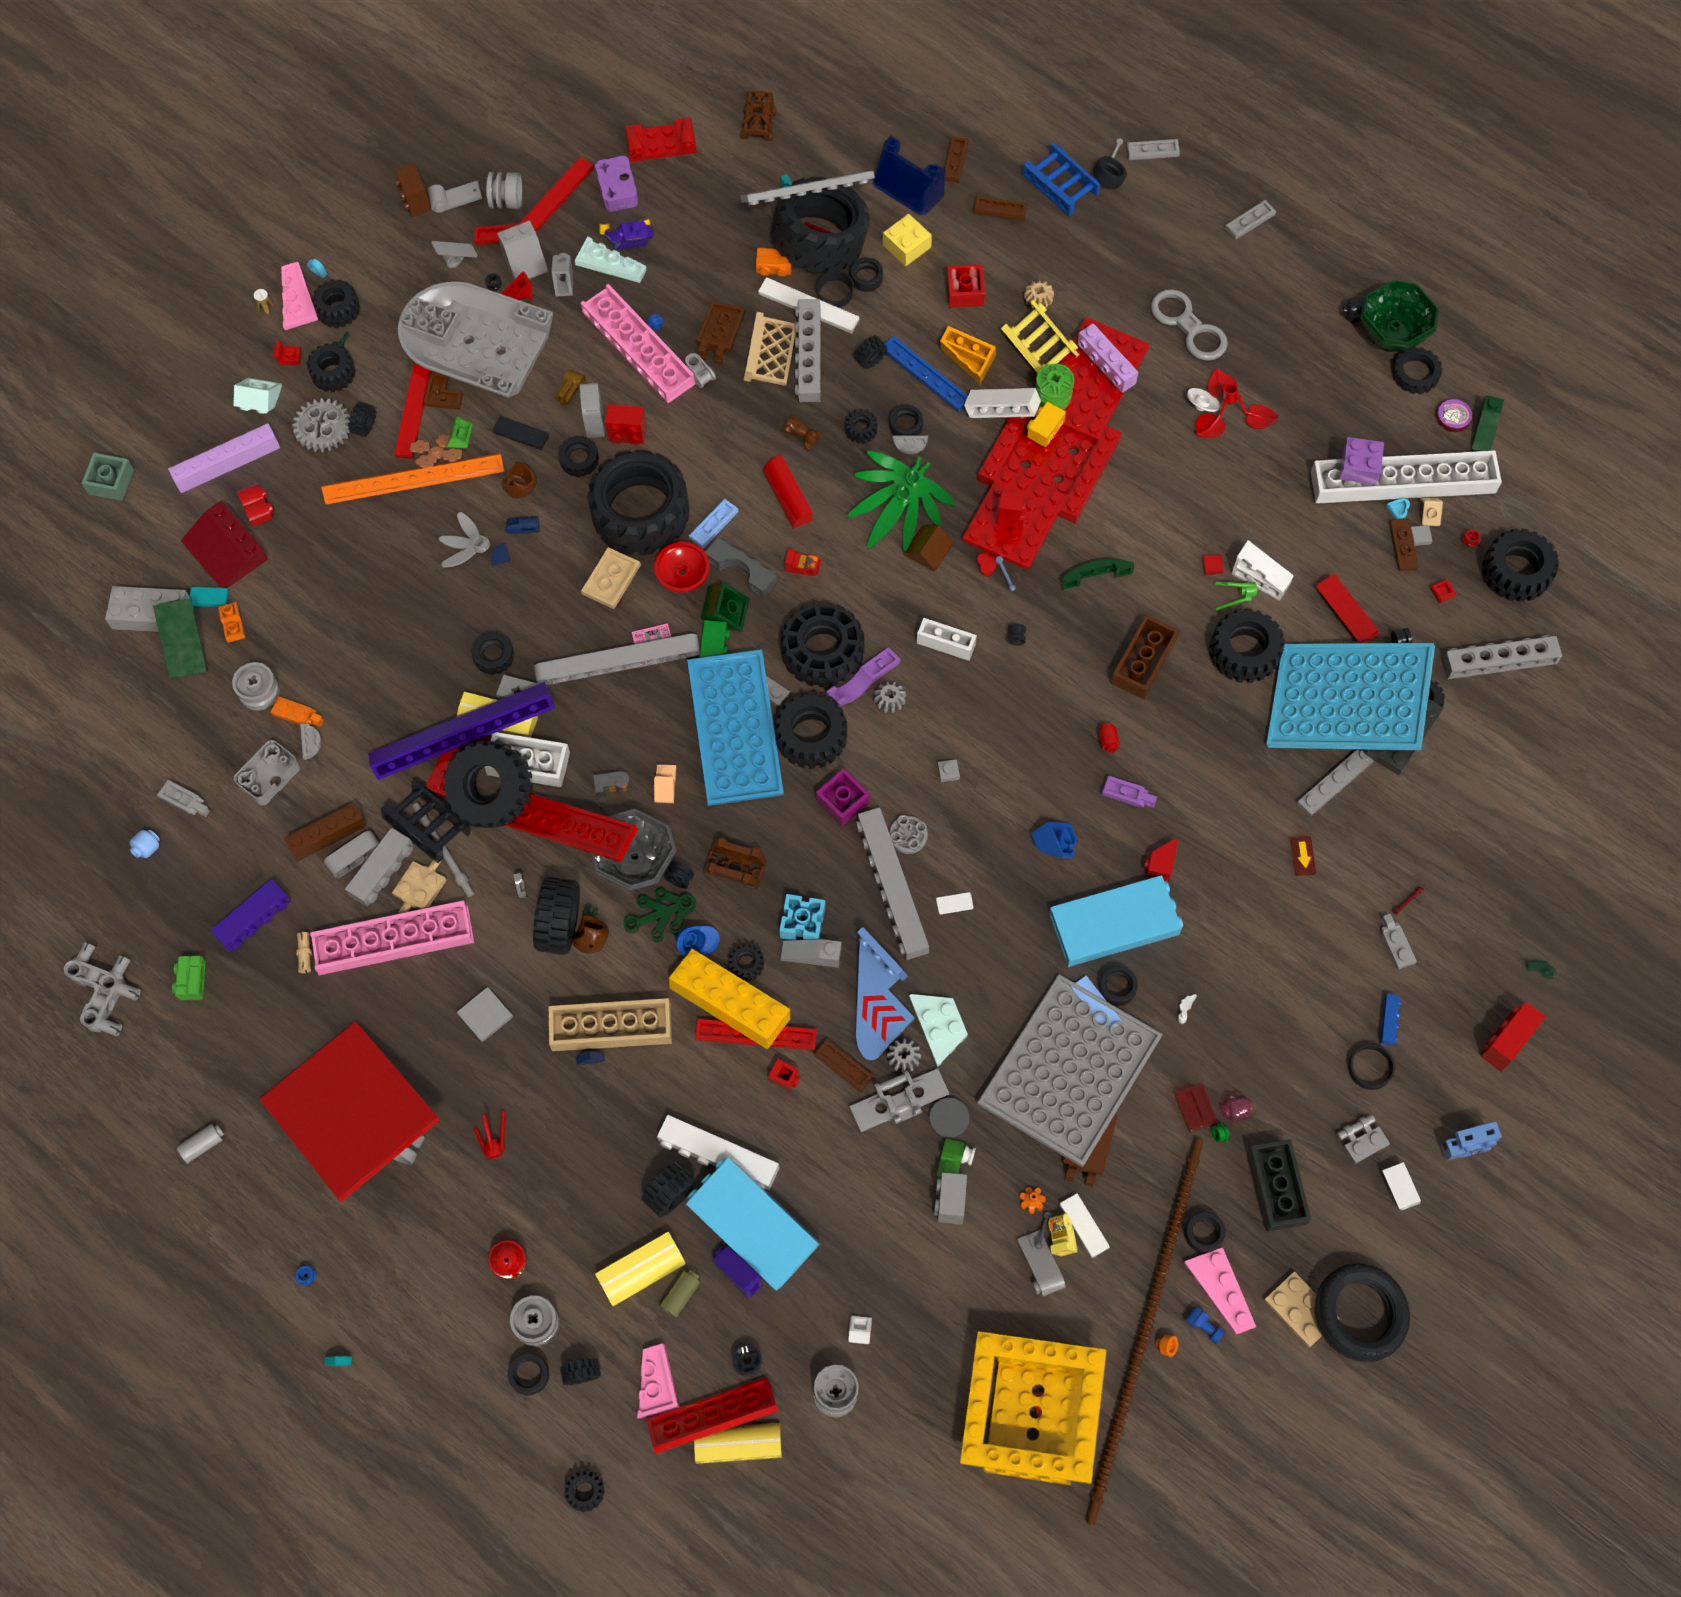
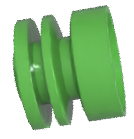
(1055, 385)

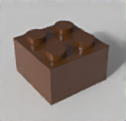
(412, 190)

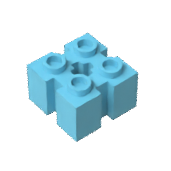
(794, 911)

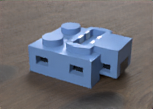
(1471, 1141)

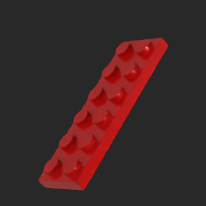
(711, 1415)

